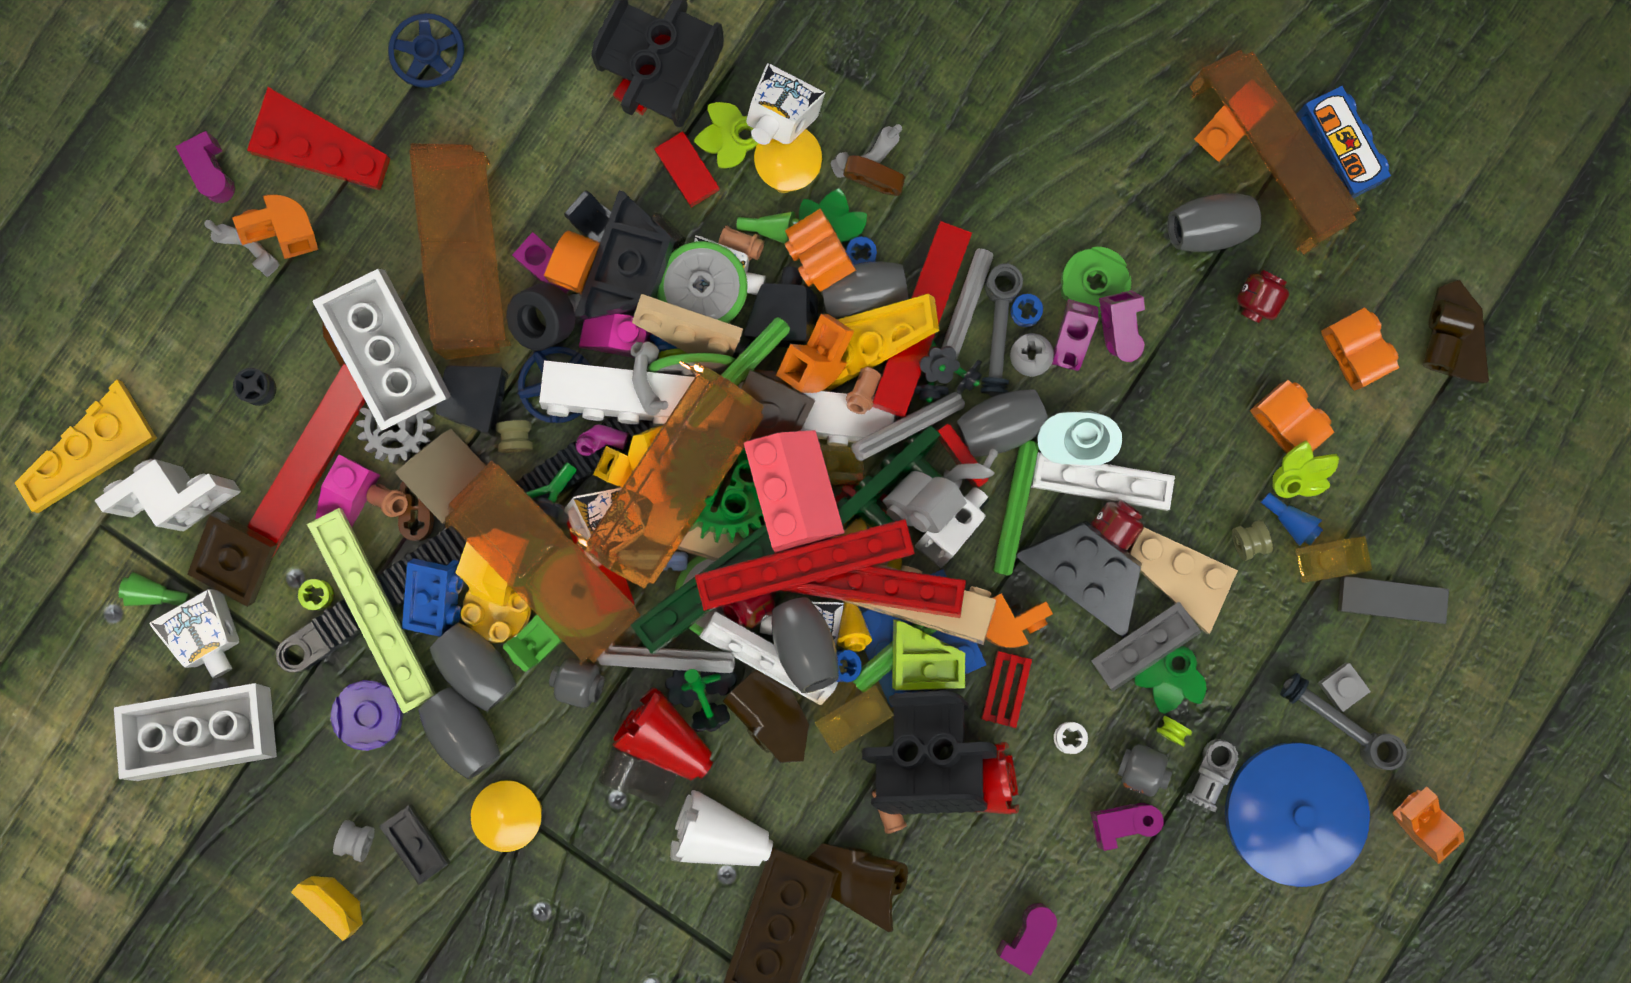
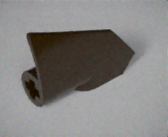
(1457, 335)
(771, 716)
(863, 881)

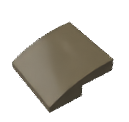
(440, 472)

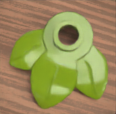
(723, 135)
(1304, 473)

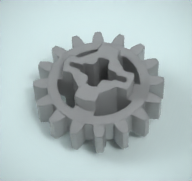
(379, 439)

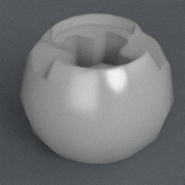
(1020, 352)

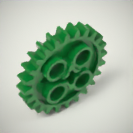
(737, 492)

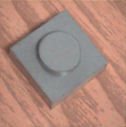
(1344, 687)

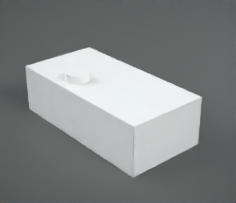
(382, 348)
(194, 732)

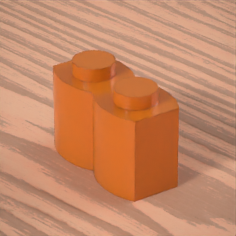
(819, 251)
(1360, 348)
(1291, 418)

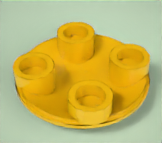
(789, 165)
(493, 621)
(506, 816)

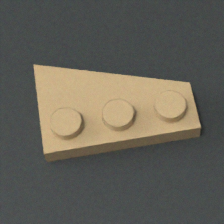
(686, 328)
(1184, 576)

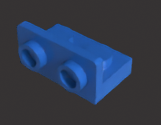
(431, 597)

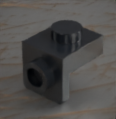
(588, 216)

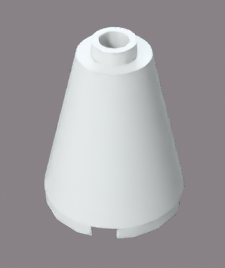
(717, 835)

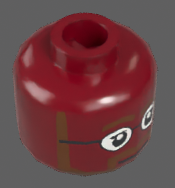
(1262, 296)
(1119, 523)
(750, 611)

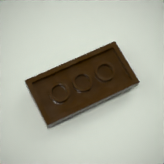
(782, 921)

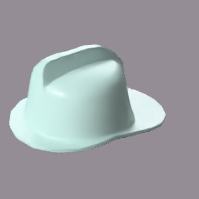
(1079, 438)

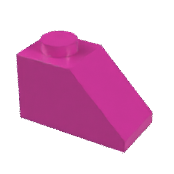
(612, 334)
(346, 488)

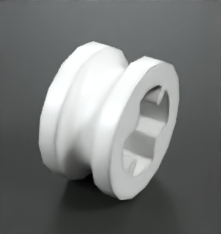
(1069, 748)

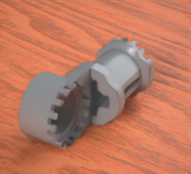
(1213, 777)

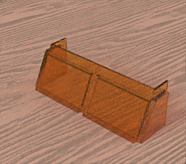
(1281, 144)
(457, 250)
(674, 478)
(541, 564)

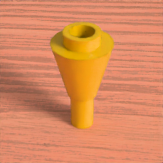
(853, 630)

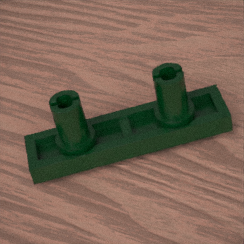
(893, 468)

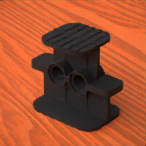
(681, 64)
(927, 782)

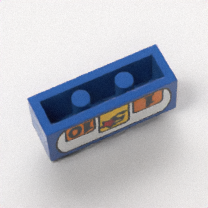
(1345, 141)

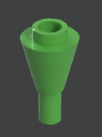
(769, 226)
(143, 591)

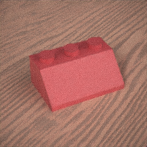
(793, 489)

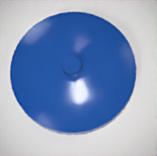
(1297, 814)

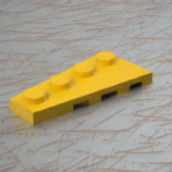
(885, 333)
(99, 441)

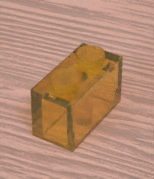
(854, 718)

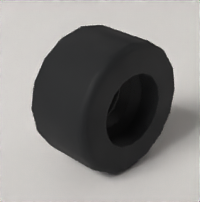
(524, 321)

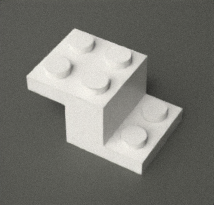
(167, 495)

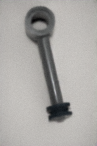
(995, 383)
(1296, 689)

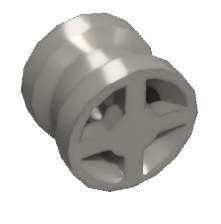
(353, 841)

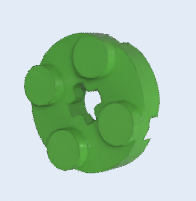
(1089, 263)

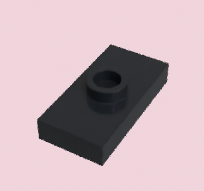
(414, 844)

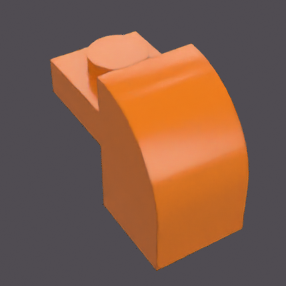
(1220, 134)
(282, 219)
(571, 261)
(820, 362)
(1008, 630)
(1429, 825)

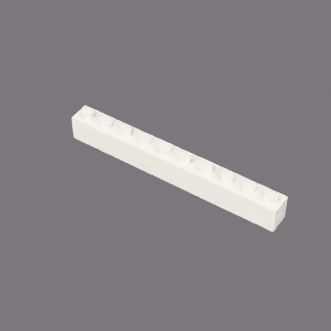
(611, 393)

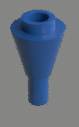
(1298, 523)

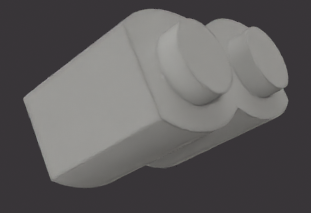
(925, 501)

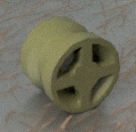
(514, 436)
(1252, 540)

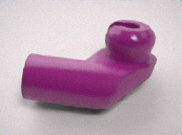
(598, 437)

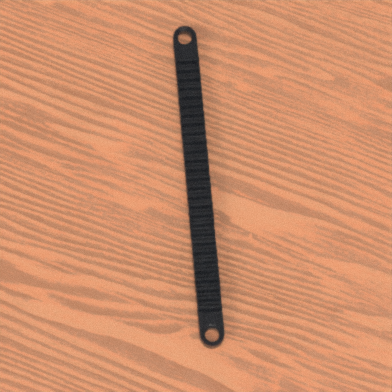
(338, 624)

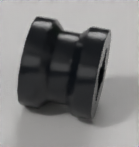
(248, 381)

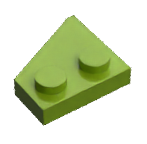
(924, 661)

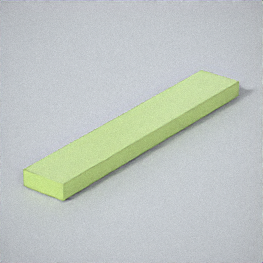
(371, 610)

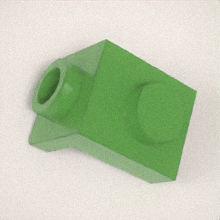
(532, 644)

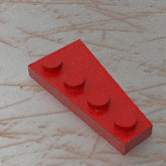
(307, 141)

